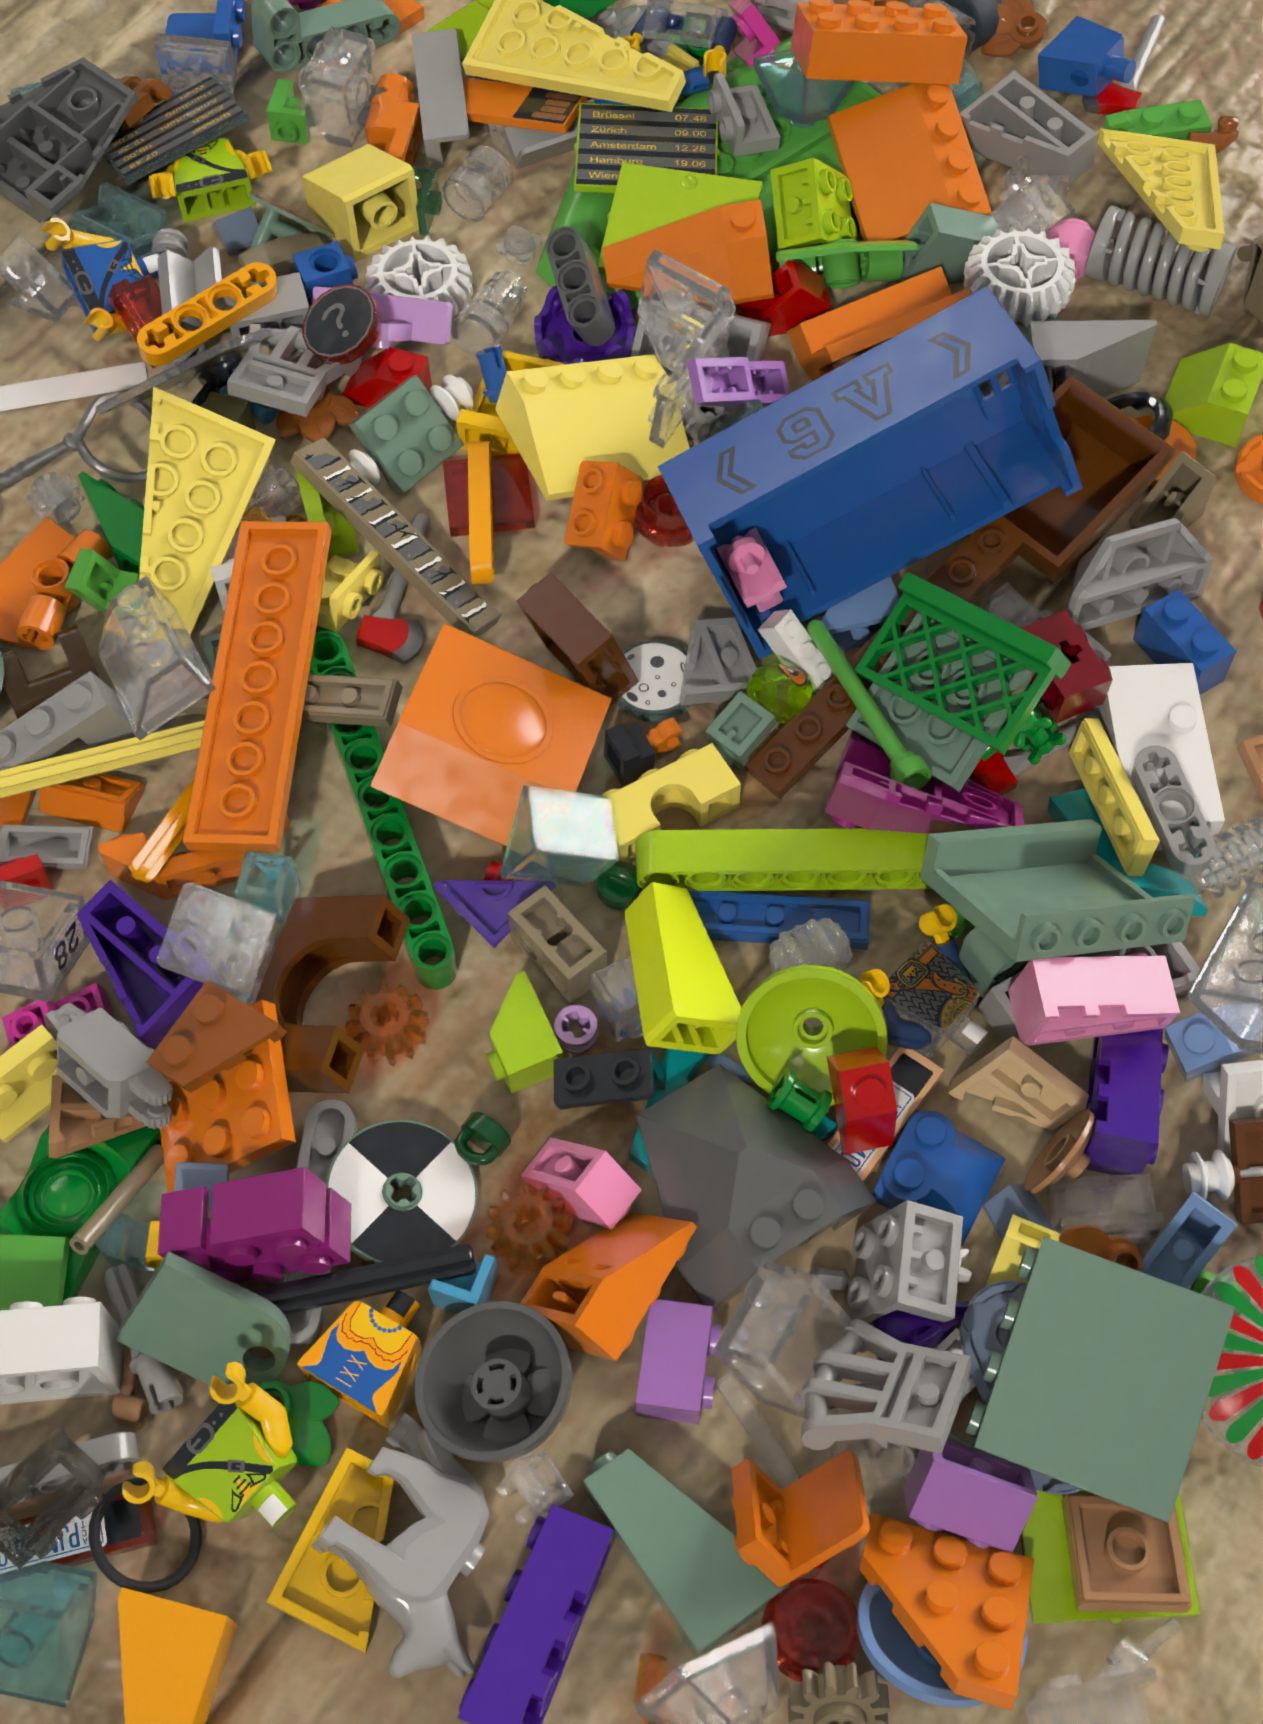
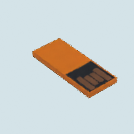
(520, 105)

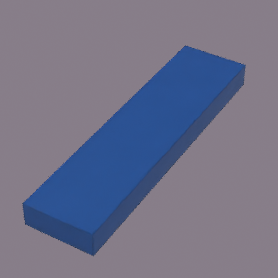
(765, 916)

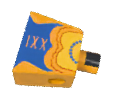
(367, 1356)

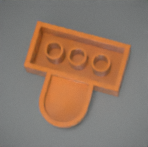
(878, 42)

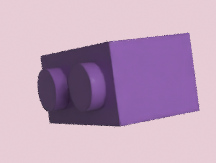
(675, 1361)
(970, 1495)

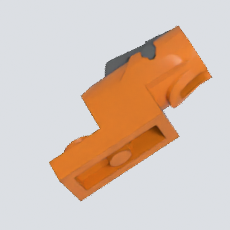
(392, 118)

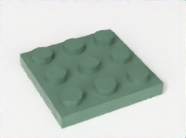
(944, 748)

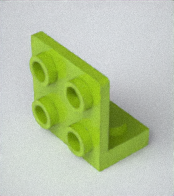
(811, 204)

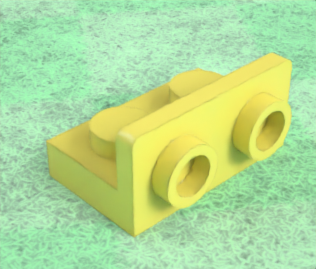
(347, 588)
(26, 1081)

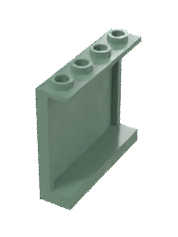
(1048, 892)
(1101, 1377)

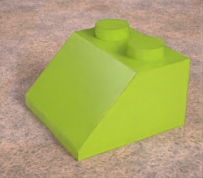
(1216, 391)

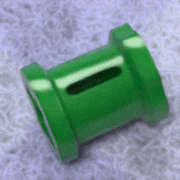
(799, 1100)

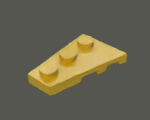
(322, 1586)

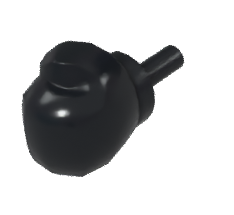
(216, 378)

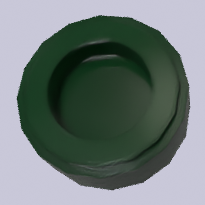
(618, 885)
(486, 1135)

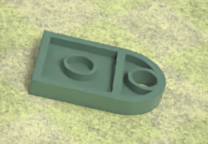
(205, 1323)

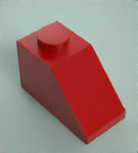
(797, 298)
(384, 373)
(863, 1099)

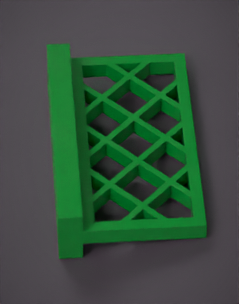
(988, 633)

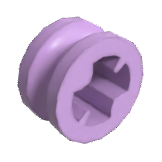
(585, 1018)

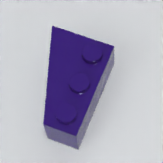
(128, 947)

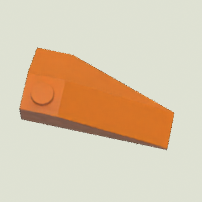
(719, 243)

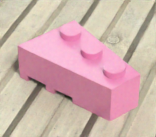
(1092, 997)

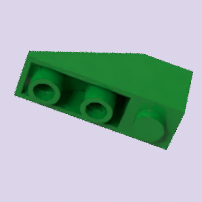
(119, 521)

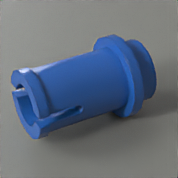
(493, 371)

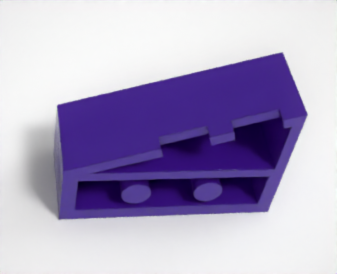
(1125, 1101)

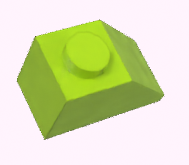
(522, 1039)

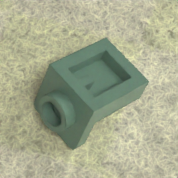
(740, 730)

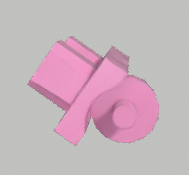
(753, 571)

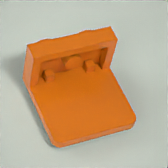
(802, 1524)

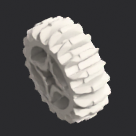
(438, 267)
(1023, 272)

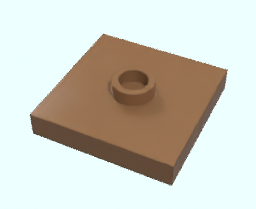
(1124, 1558)

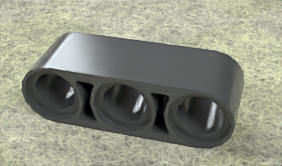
(576, 266)

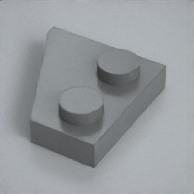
(715, 662)

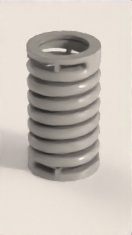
(1157, 277)

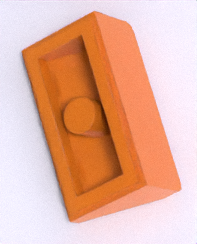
(94, 800)

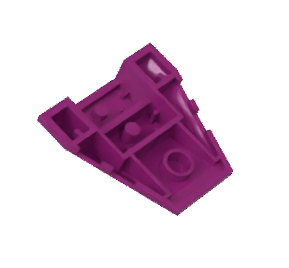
(869, 798)

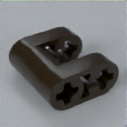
(28, 695)

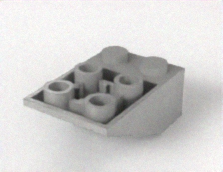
(1095, 352)

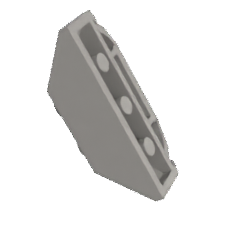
(1135, 571)

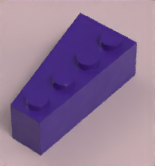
(540, 1622)

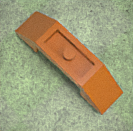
(198, 867)

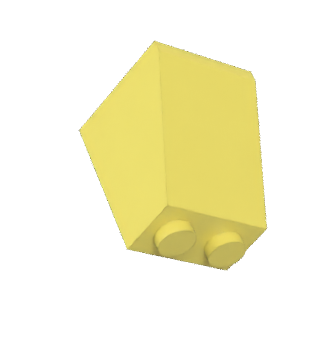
(364, 199)

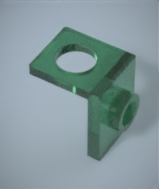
(428, 197)

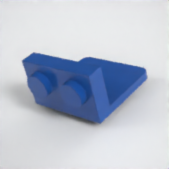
(221, 25)

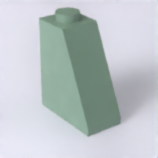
(945, 240)

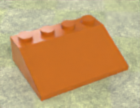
(904, 155)

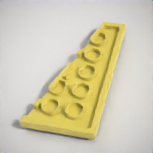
(568, 54)

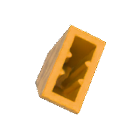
(170, 1658)

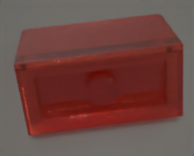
(137, 304)

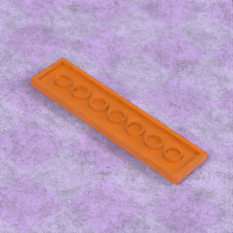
(260, 688)

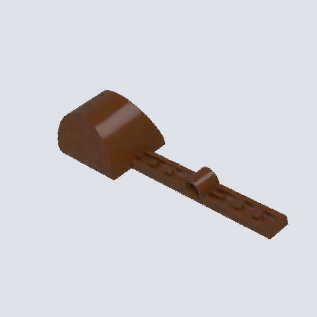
(1051, 533)

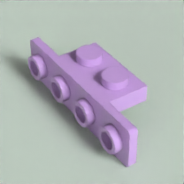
(408, 319)

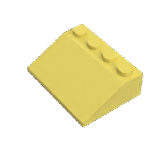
(588, 415)

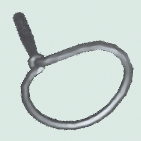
(75, 442)

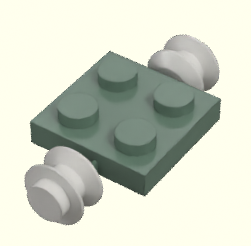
(409, 431)

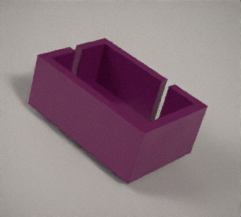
(259, 1226)

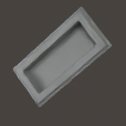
(56, 845)

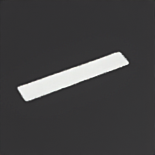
(71, 386)

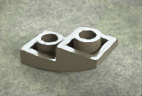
(279, 252)

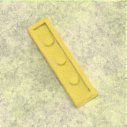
(1113, 797)

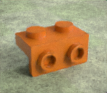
(604, 509)

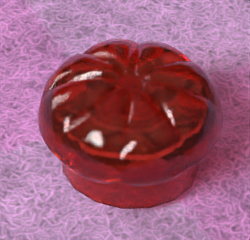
(659, 516)
(812, 1627)

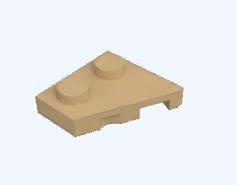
(1021, 1086)

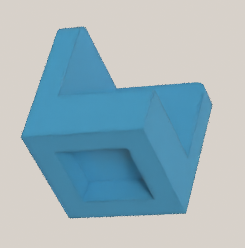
(466, 1291)

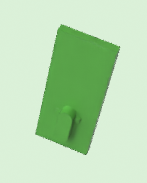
(33, 1269)

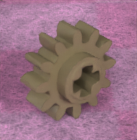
(838, 1697)

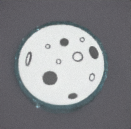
(660, 676)

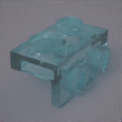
(121, 217)

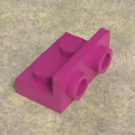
(759, 36)

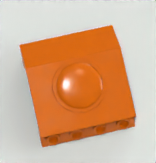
(484, 730)

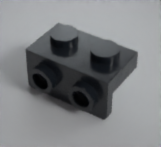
(607, 1078)

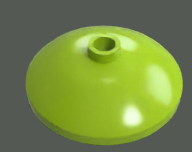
(774, 1030)

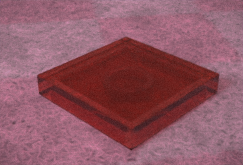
(510, 494)

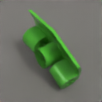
(849, 261)

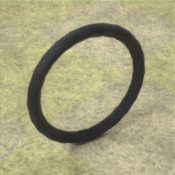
(120, 1579)

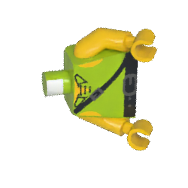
(211, 179)
(229, 1461)

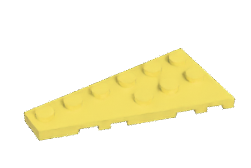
(1175, 181)
(195, 497)

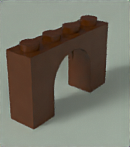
(314, 942)

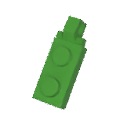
(1163, 120)

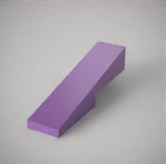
(737, 381)

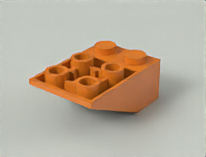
(609, 1282)

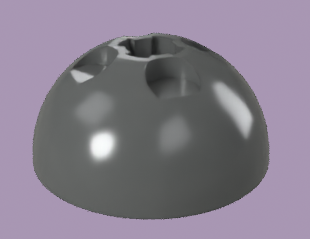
(476, 1365)

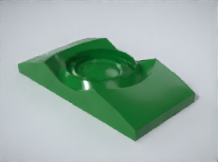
(67, 1190)

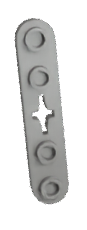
(324, 1133)

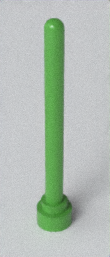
(904, 764)

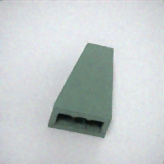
(678, 1551)

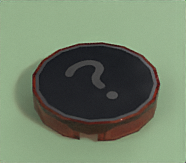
(341, 324)

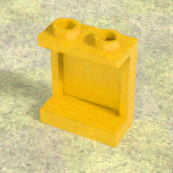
(482, 420)

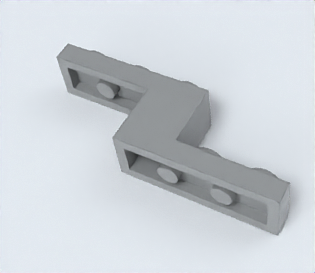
(80, 710)

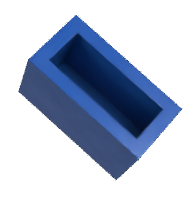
(1179, 633)

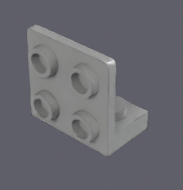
(907, 1264)

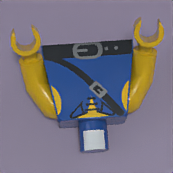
(92, 267)

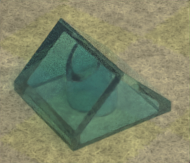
(560, 838)

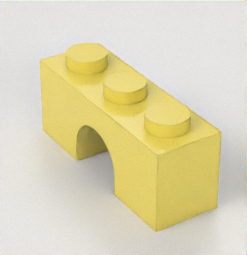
(695, 782)

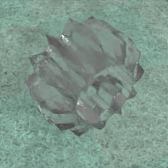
(811, 944)

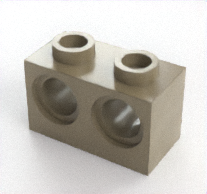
(556, 943)

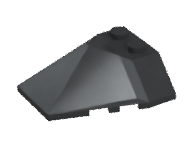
(58, 135)
(744, 1179)

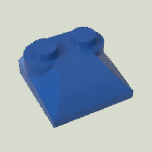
(938, 1169)

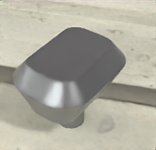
(831, 1278)

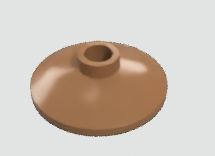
(1062, 1154)

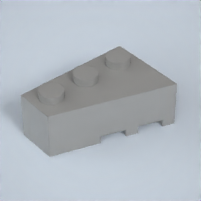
(1023, 120)

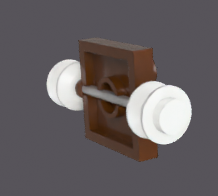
(1243, 1174)

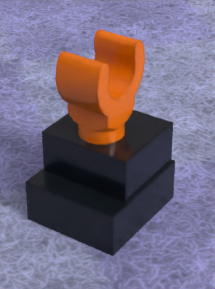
(633, 753)

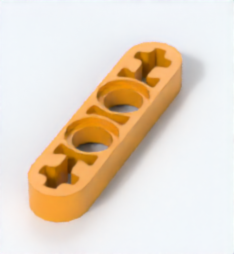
(203, 308)
(480, 513)

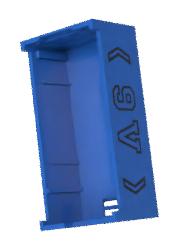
(878, 461)

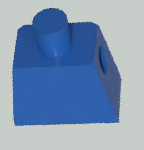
(1084, 59)

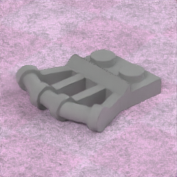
(282, 383)
(916, 1400)

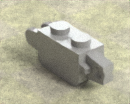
(109, 1066)

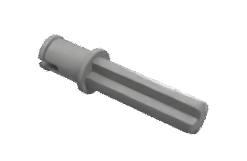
(154, 1375)

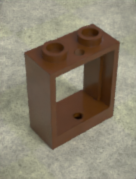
(577, 638)

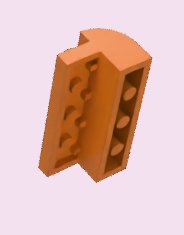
(862, 325)

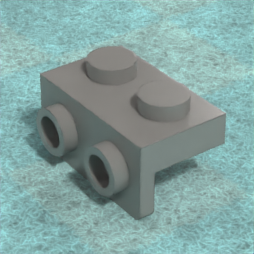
(742, 118)

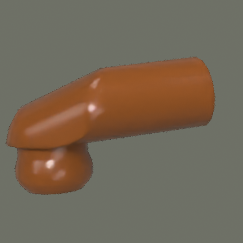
(1220, 137)

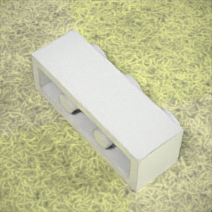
(795, 647)

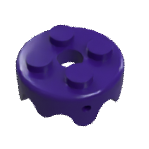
(557, 338)

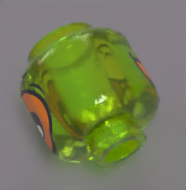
(780, 690)

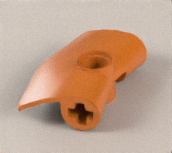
(34, 582)

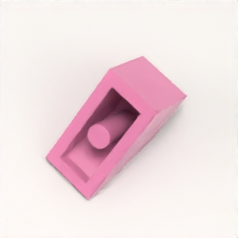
(585, 1179)

